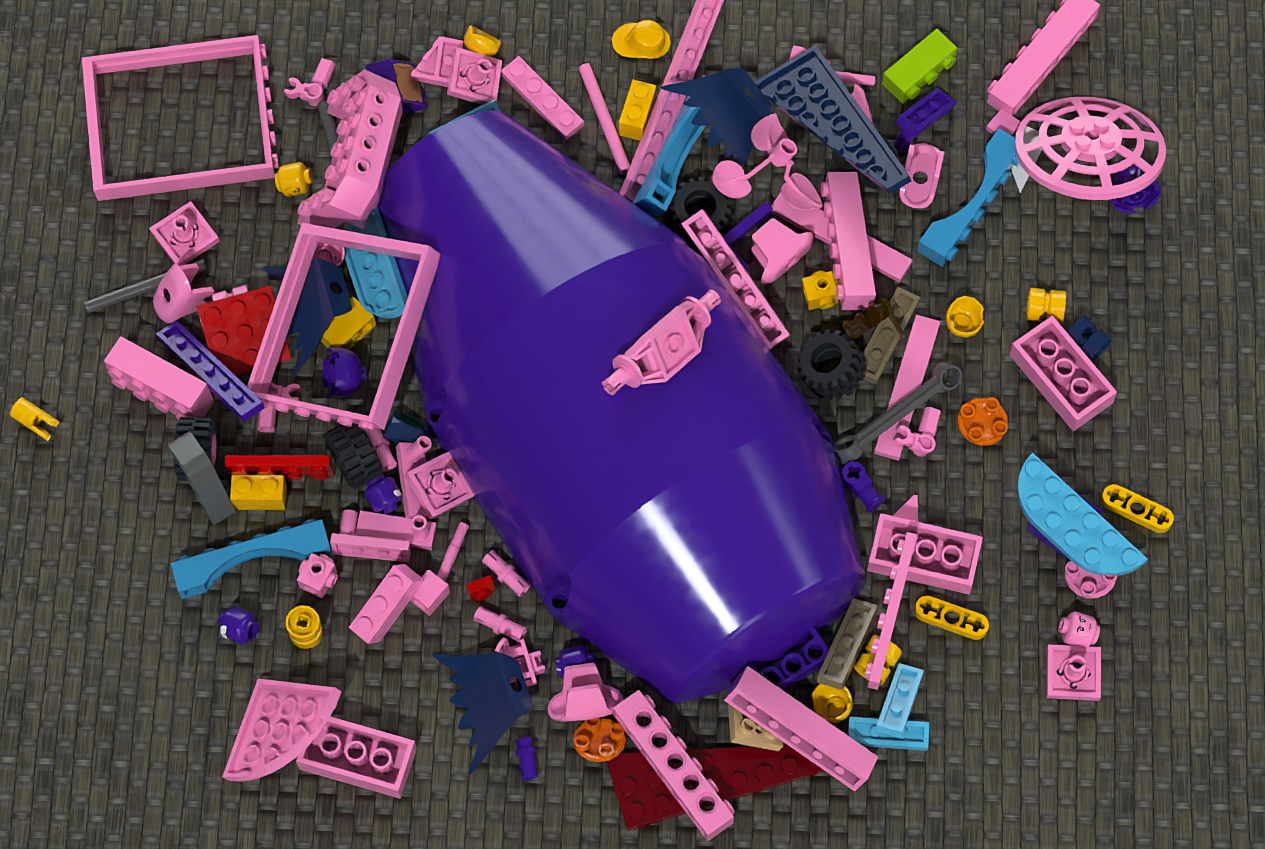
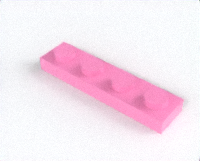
(542, 98)

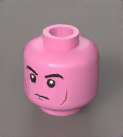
(1079, 629)

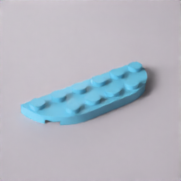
(376, 274)
(1073, 523)

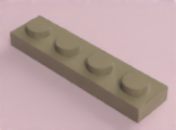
(886, 336)
(847, 644)

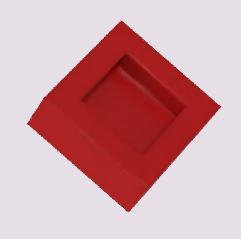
(481, 589)

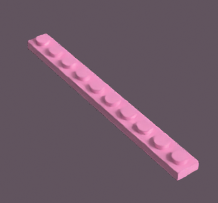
(669, 103)

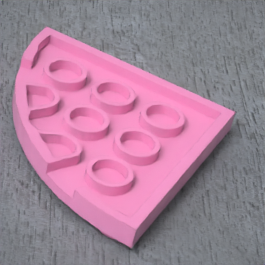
(278, 726)

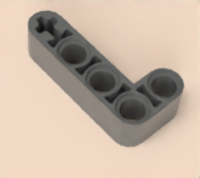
(202, 478)

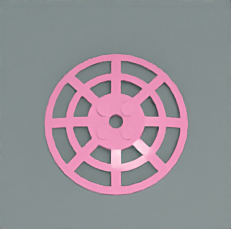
(1077, 143)

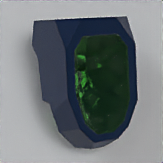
(404, 428)

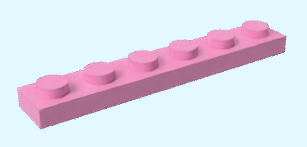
(887, 620)

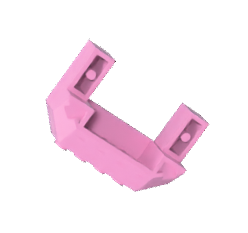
(361, 155)

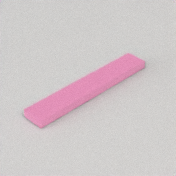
(882, 257)
(909, 379)

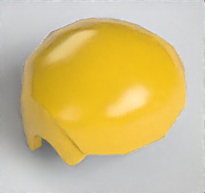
(481, 42)
(964, 317)
(832, 703)

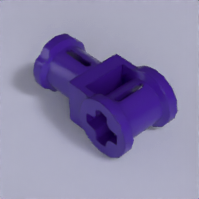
(862, 486)

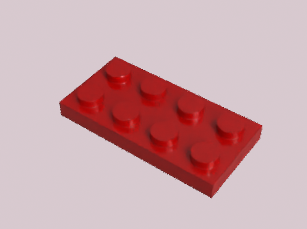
(287, 465)

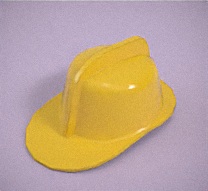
(641, 40)

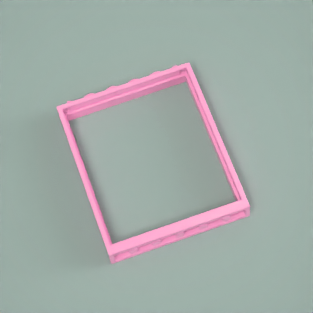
(167, 56)
(286, 304)

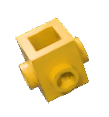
(820, 290)

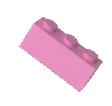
(386, 603)

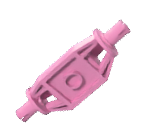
(664, 346)

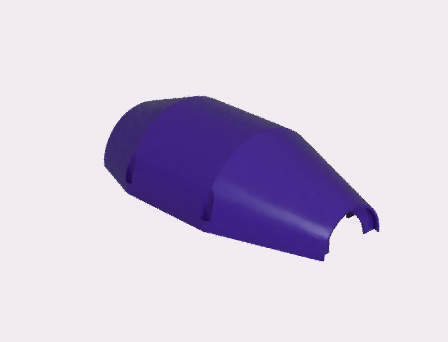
(672, 518)

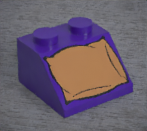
(399, 73)

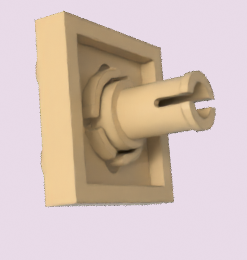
(749, 733)

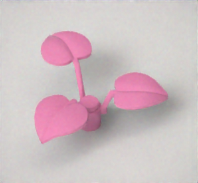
(770, 137)

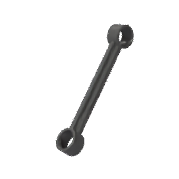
(850, 447)

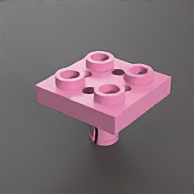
(476, 69)
(178, 229)
(447, 481)
(1073, 663)

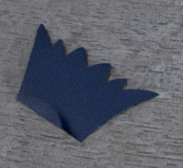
(726, 108)
(315, 305)
(488, 696)

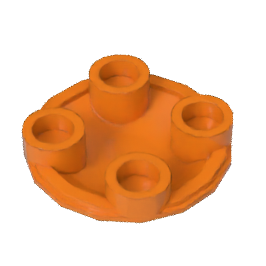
(983, 421)
(599, 739)

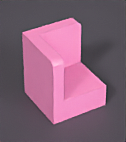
(430, 593)

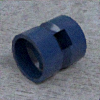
(1097, 339)

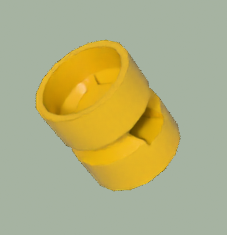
(1045, 305)
(304, 627)
(891, 659)

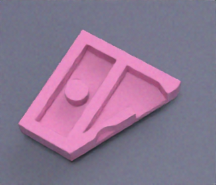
(437, 62)

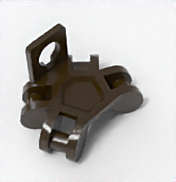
(873, 316)

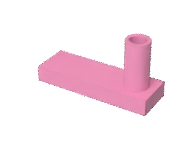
(409, 457)
(416, 530)
(366, 547)

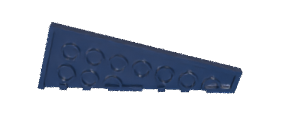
(822, 104)

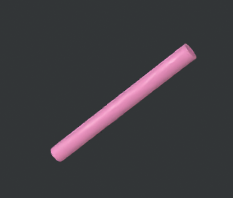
(604, 118)

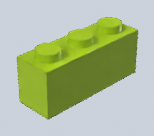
(920, 66)

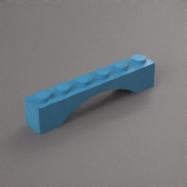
(662, 177)
(943, 236)
(198, 573)

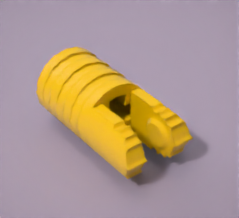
(31, 417)

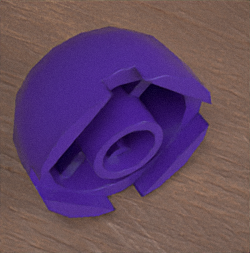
(1144, 198)
(342, 373)

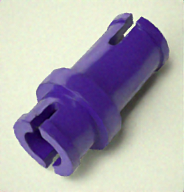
(526, 752)

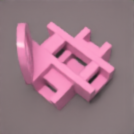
(532, 660)

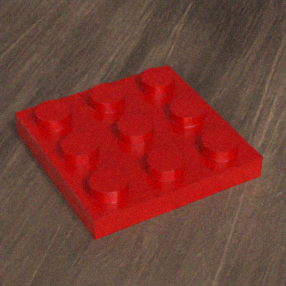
(237, 328)

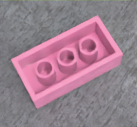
(1062, 373)
(157, 381)
(939, 556)
(360, 757)

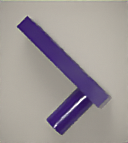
(922, 116)
(746, 227)

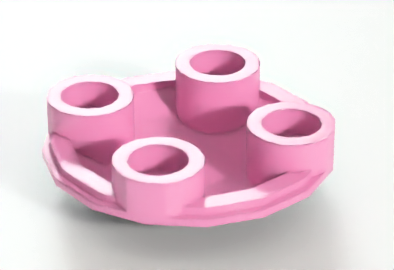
(1086, 583)

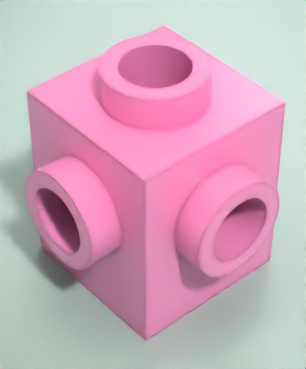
(317, 575)

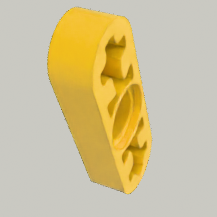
(1123, 493)
(967, 631)

